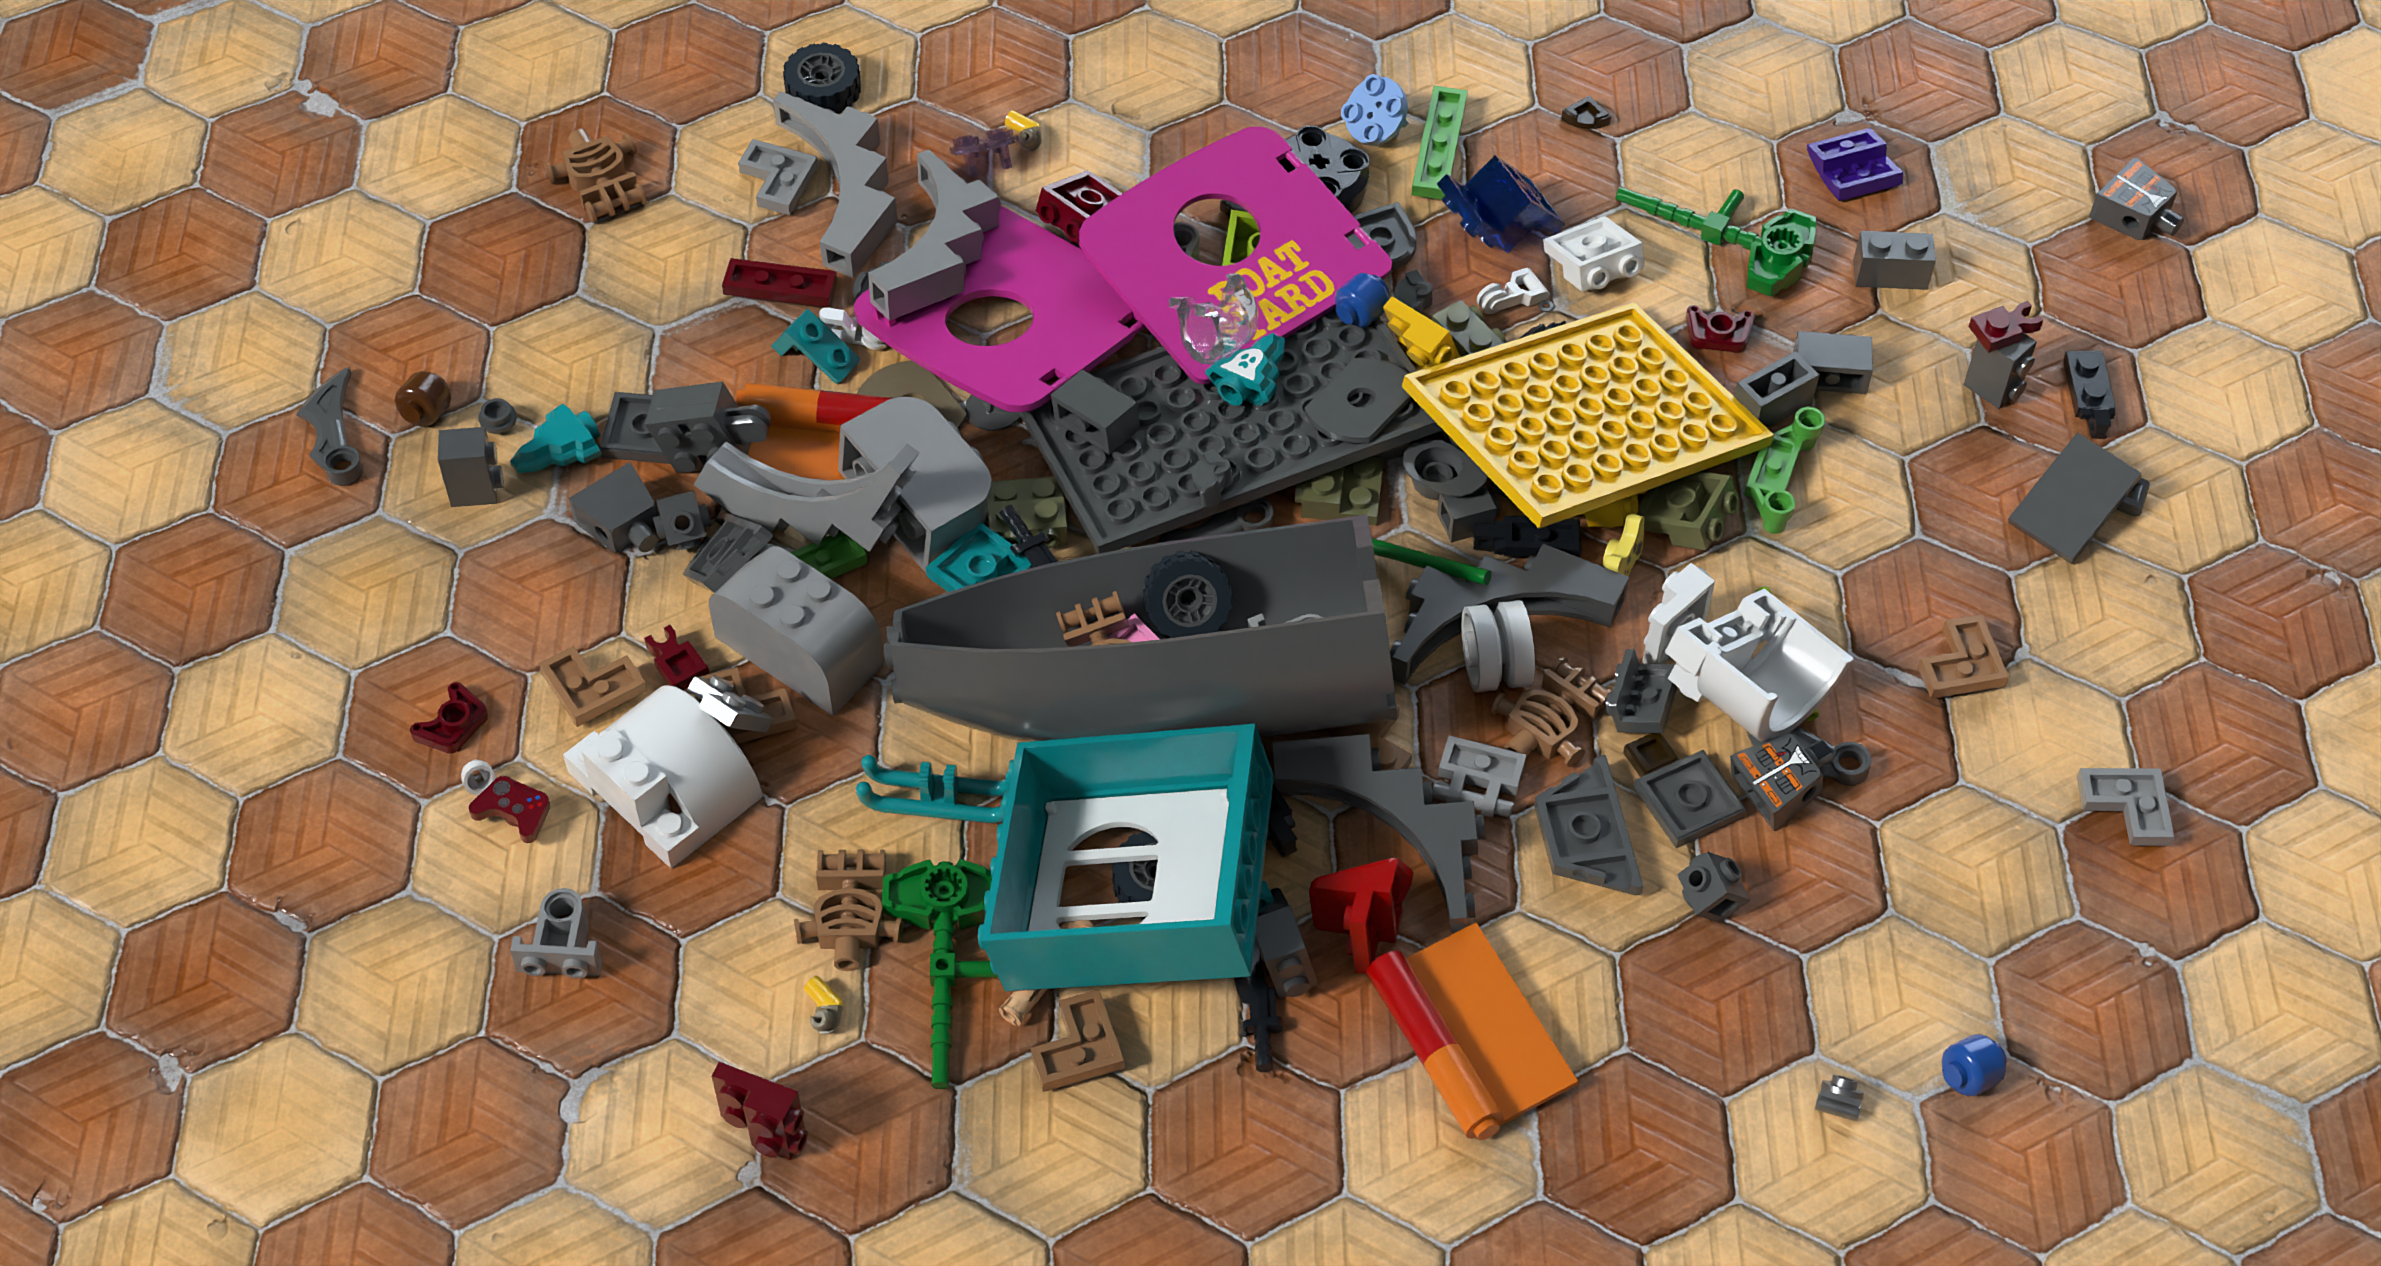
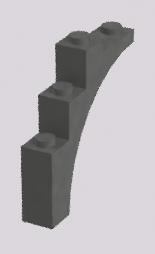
(1547, 586)
(1351, 773)

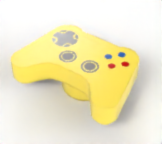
(1623, 553)

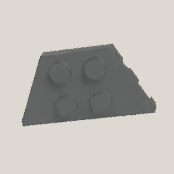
(726, 551)
(1588, 831)

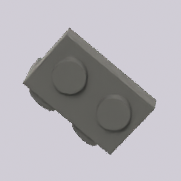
(1641, 696)

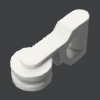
(1494, 298)
(839, 317)

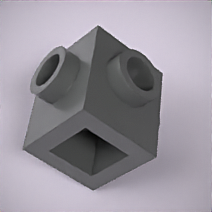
(678, 505)
(1713, 886)

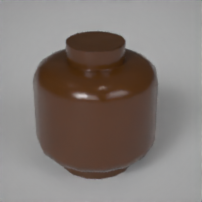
(423, 398)

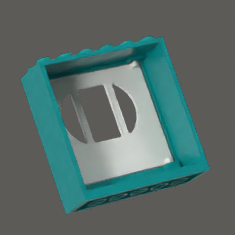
(1188, 788)

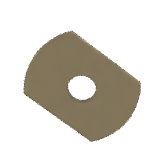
(912, 380)

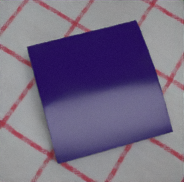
(1854, 164)

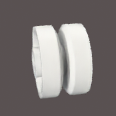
(1498, 646)

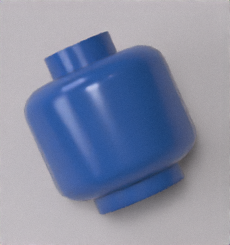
(1361, 299)
(1974, 1065)

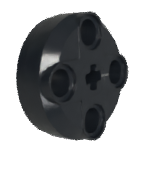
(1334, 162)

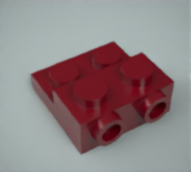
(1073, 200)
(763, 1106)

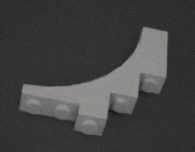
(848, 146)
(938, 260)
(814, 507)

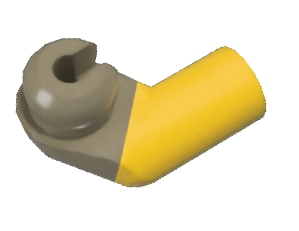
(1028, 130)
(828, 1007)

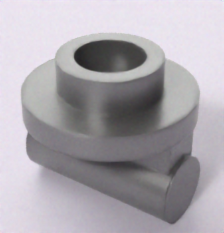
(1840, 1097)

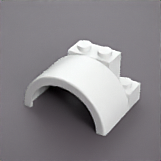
(1773, 688)
(661, 750)

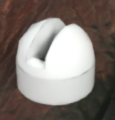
(468, 778)

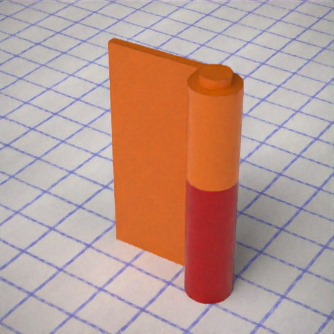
(803, 427)
(1472, 1030)

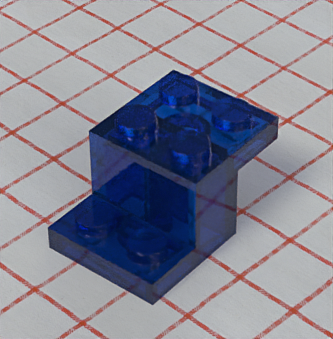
(1499, 205)

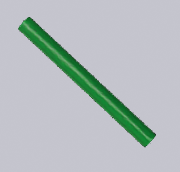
(1423, 559)

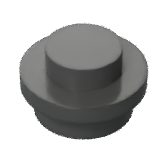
(497, 416)

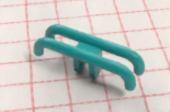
(937, 793)

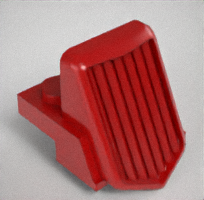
(1363, 904)

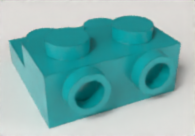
(975, 558)

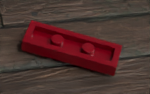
(779, 282)

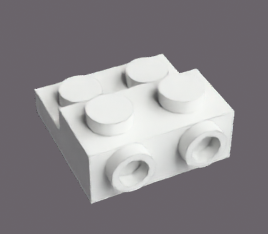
(1596, 253)
(1684, 600)

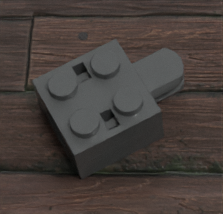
(698, 420)

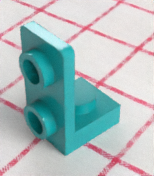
(819, 345)

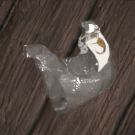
(1217, 331)

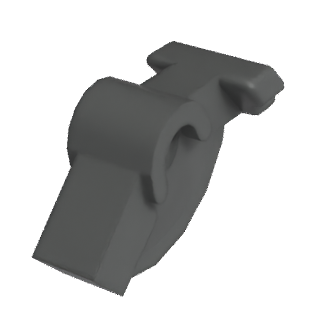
(1414, 291)
(1210, 477)

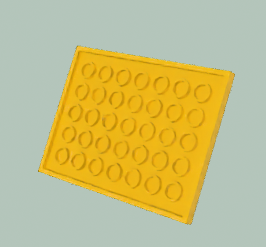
(1586, 413)

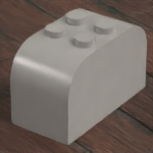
(950, 479)
(798, 627)

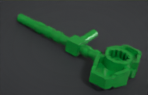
(1774, 257)
(941, 897)

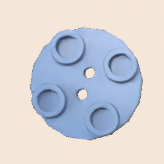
(1365, 103)

